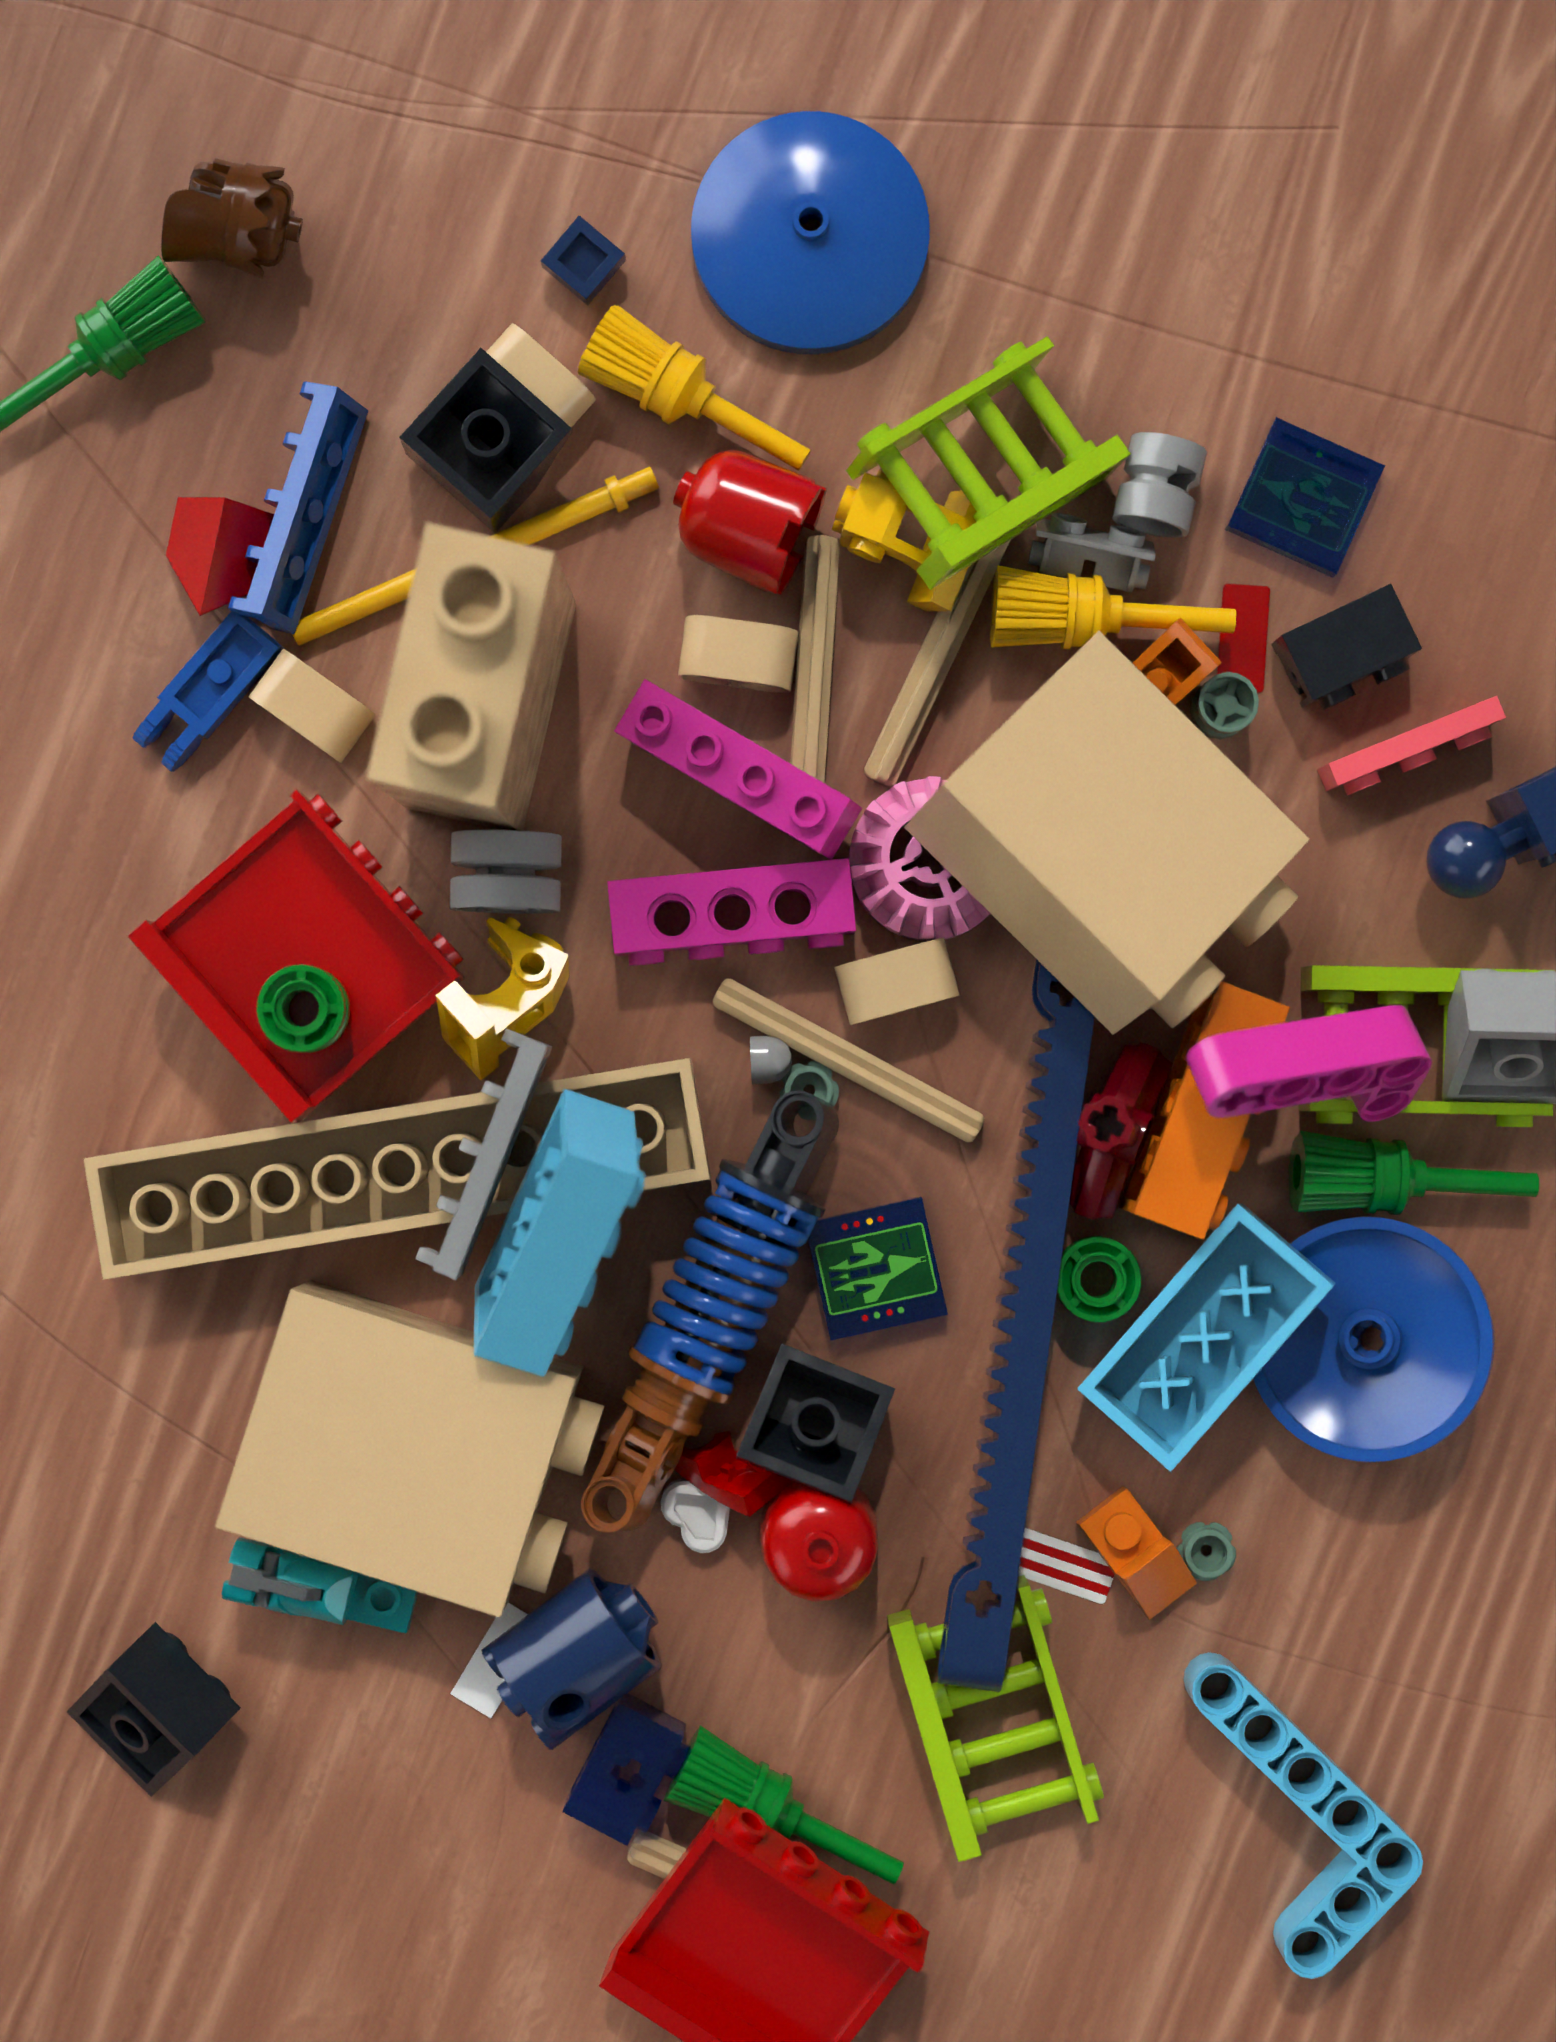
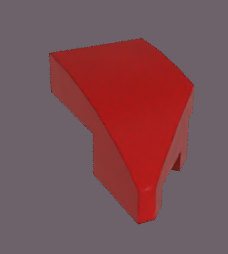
(728, 1479)

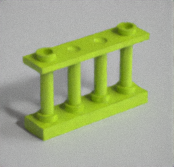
(995, 516)
(1398, 987)
(953, 1759)

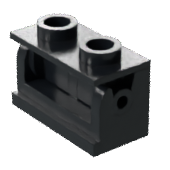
(1348, 646)

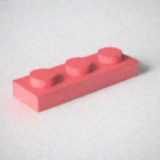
(1412, 747)

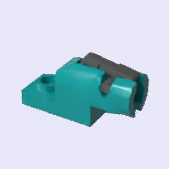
(313, 1588)

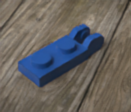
(210, 686)

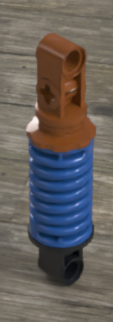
(715, 1309)

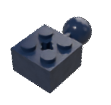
(1471, 858)

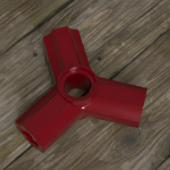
(1116, 1130)

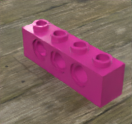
(738, 769)
(638, 900)

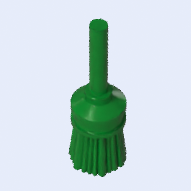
(114, 336)
(1382, 1176)
(719, 1772)

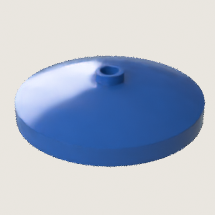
(801, 285)
(1431, 1356)

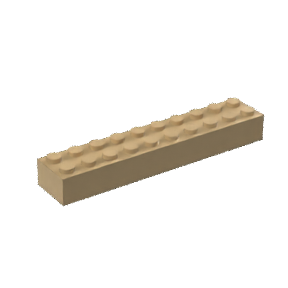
(357, 1172)

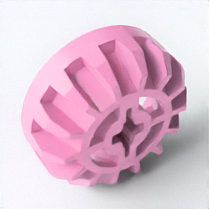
(879, 881)

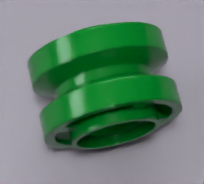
(275, 1001)
(1125, 1282)

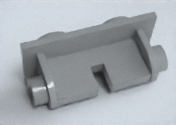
(1115, 553)

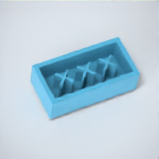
(557, 1233)
(1206, 1336)

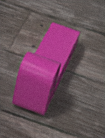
(1355, 1054)

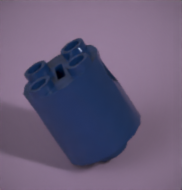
(575, 1655)

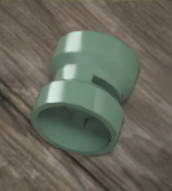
(1230, 696)

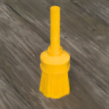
(672, 382)
(1072, 609)

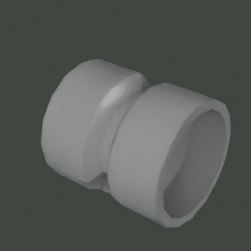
(1160, 475)

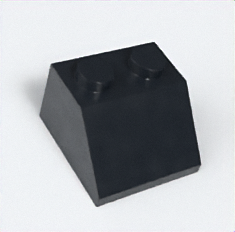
(486, 440)
(815, 1423)
(154, 1708)

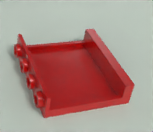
(291, 901)
(761, 1942)

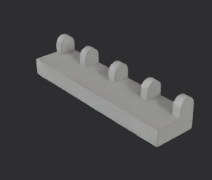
(491, 1156)

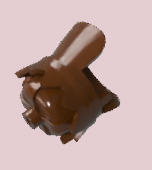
(231, 217)

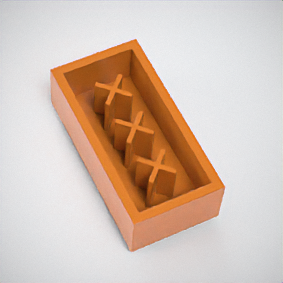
(1187, 1148)

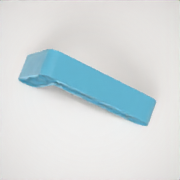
(1317, 1798)

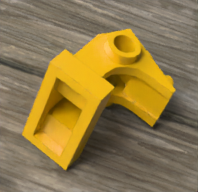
(869, 526)
(529, 995)

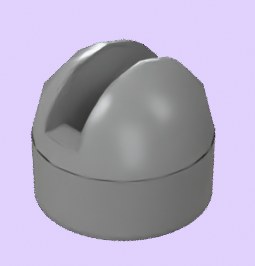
(769, 1059)

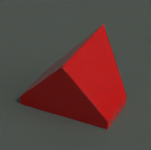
(210, 548)

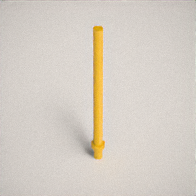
(530, 531)

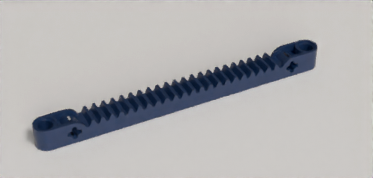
(972, 1639)

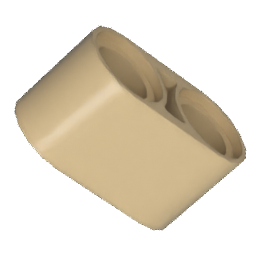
(542, 374)
(738, 653)
(312, 705)
(897, 981)

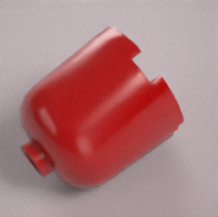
(747, 517)
(818, 1542)

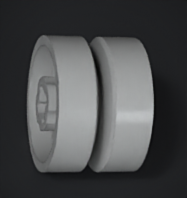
(505, 871)

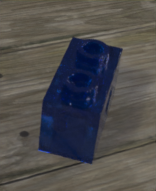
(609, 1801)

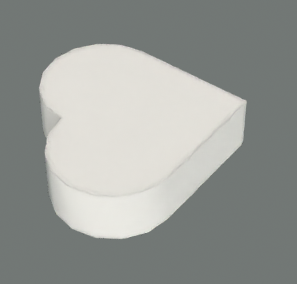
(699, 1516)

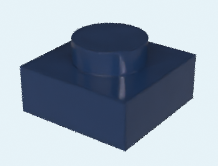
(583, 260)

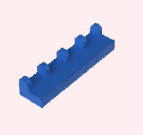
(303, 508)

